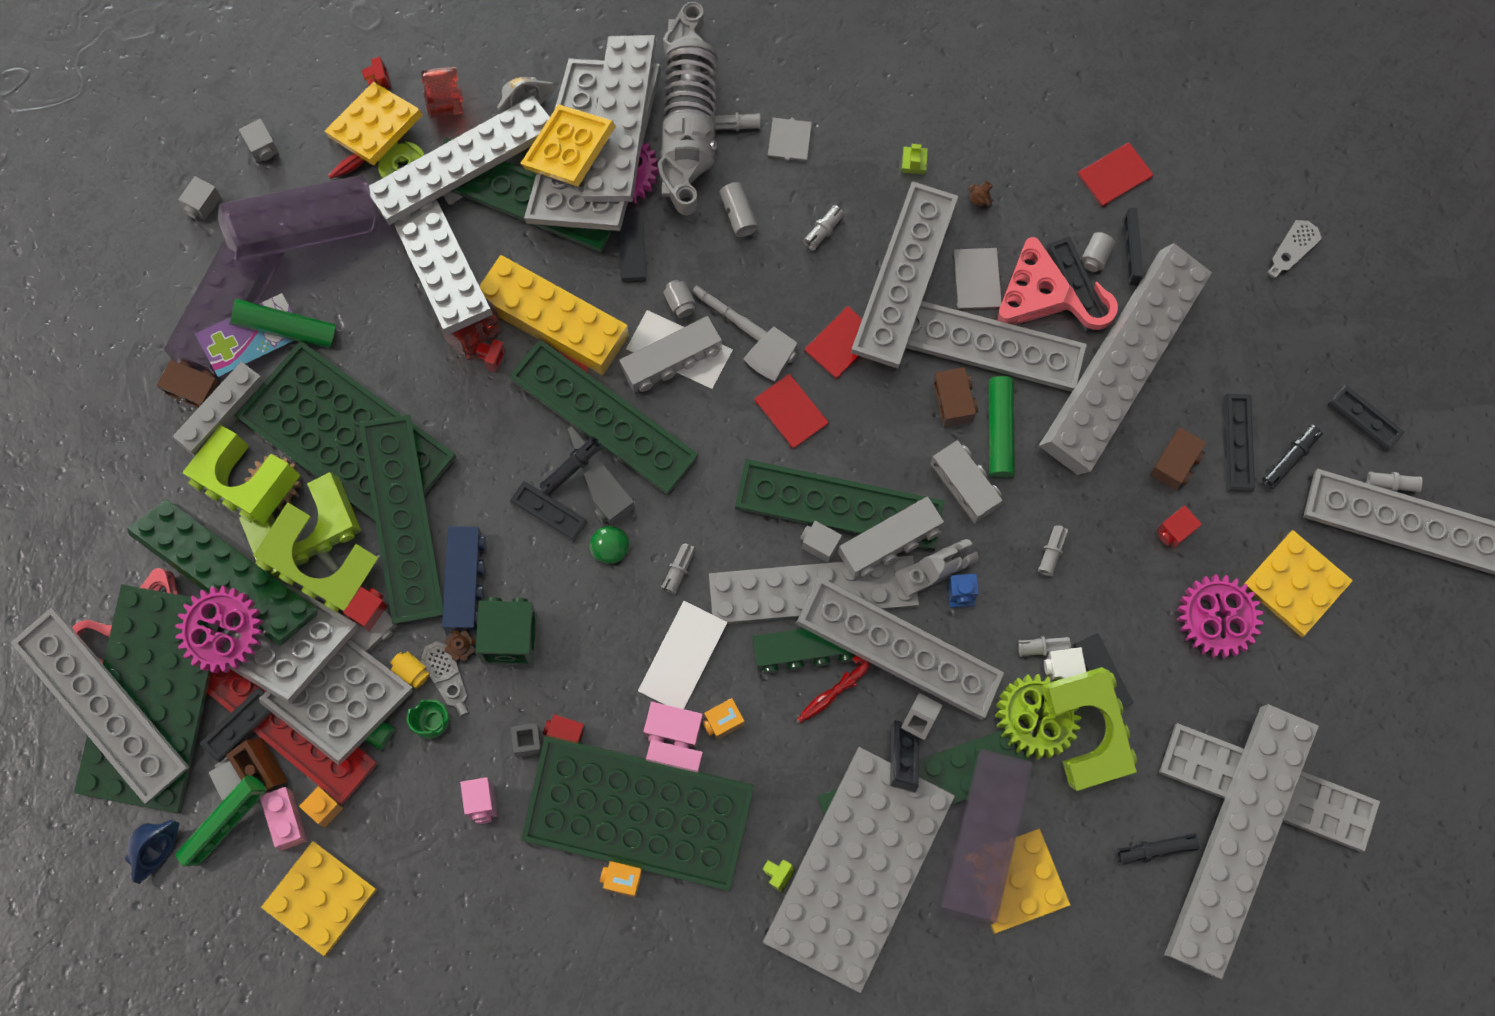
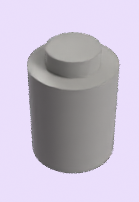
(1098, 252)

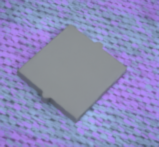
(789, 139)

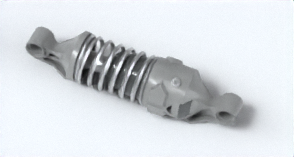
(689, 113)

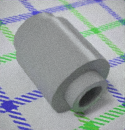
(679, 298)

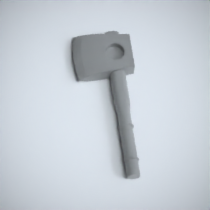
(773, 347)
(381, 630)

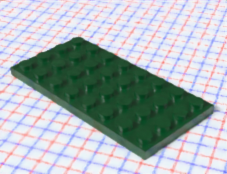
(314, 419)
(159, 680)
(637, 812)

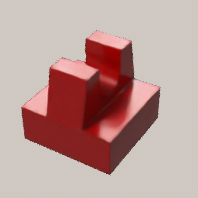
(377, 73)
(491, 354)

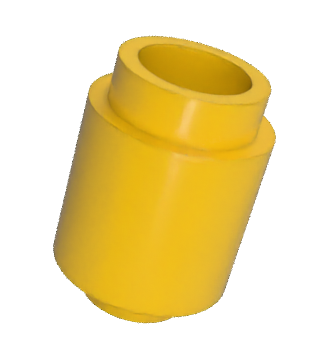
(409, 669)

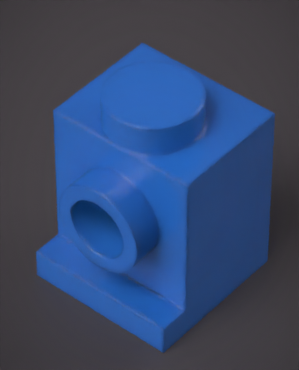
(962, 590)

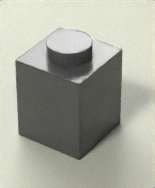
(526, 740)

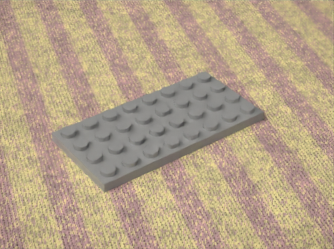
(562, 203)
(857, 871)

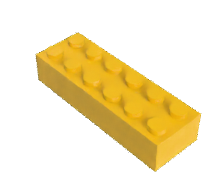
(554, 315)

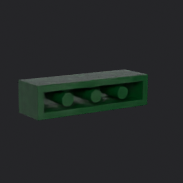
(795, 650)

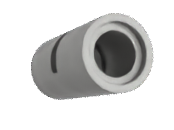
(738, 209)

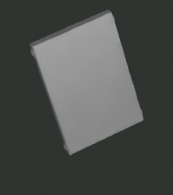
(977, 278)

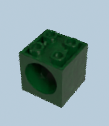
(506, 631)

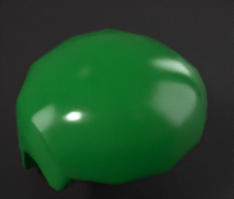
(609, 545)
(428, 719)

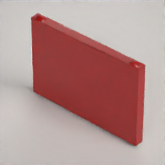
(1115, 174)
(834, 343)
(791, 411)

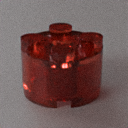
(441, 92)

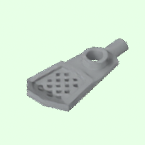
(1293, 249)
(447, 679)

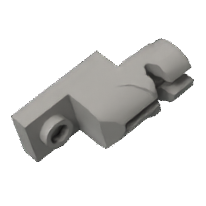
(935, 568)

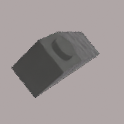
(607, 495)

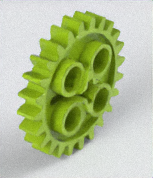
(1015, 708)

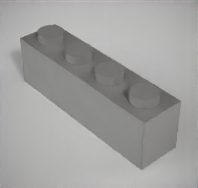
(671, 354)
(219, 408)
(891, 537)

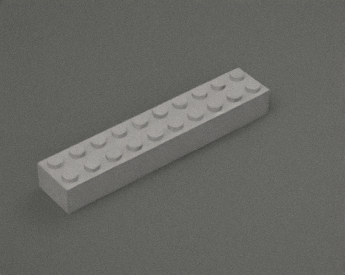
(1125, 359)
(1241, 841)

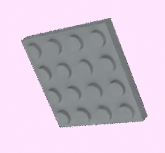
(292, 666)
(342, 702)

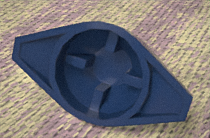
(149, 848)

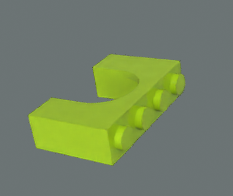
(254, 498)
(334, 524)
(277, 553)
(1113, 756)

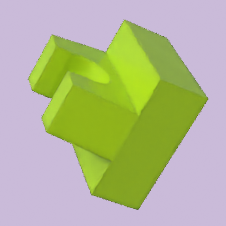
(914, 159)
(780, 874)

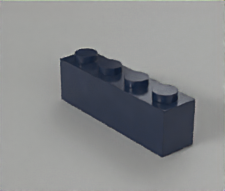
(463, 578)

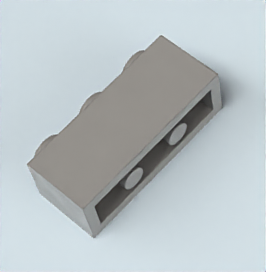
(966, 481)

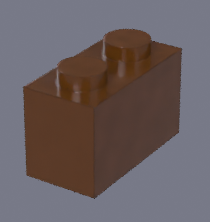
(186, 383)
(954, 397)
(1178, 459)
(256, 760)

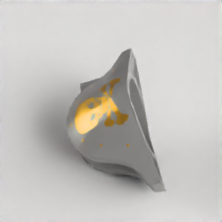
(523, 88)

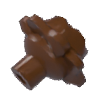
(980, 194)
(460, 645)

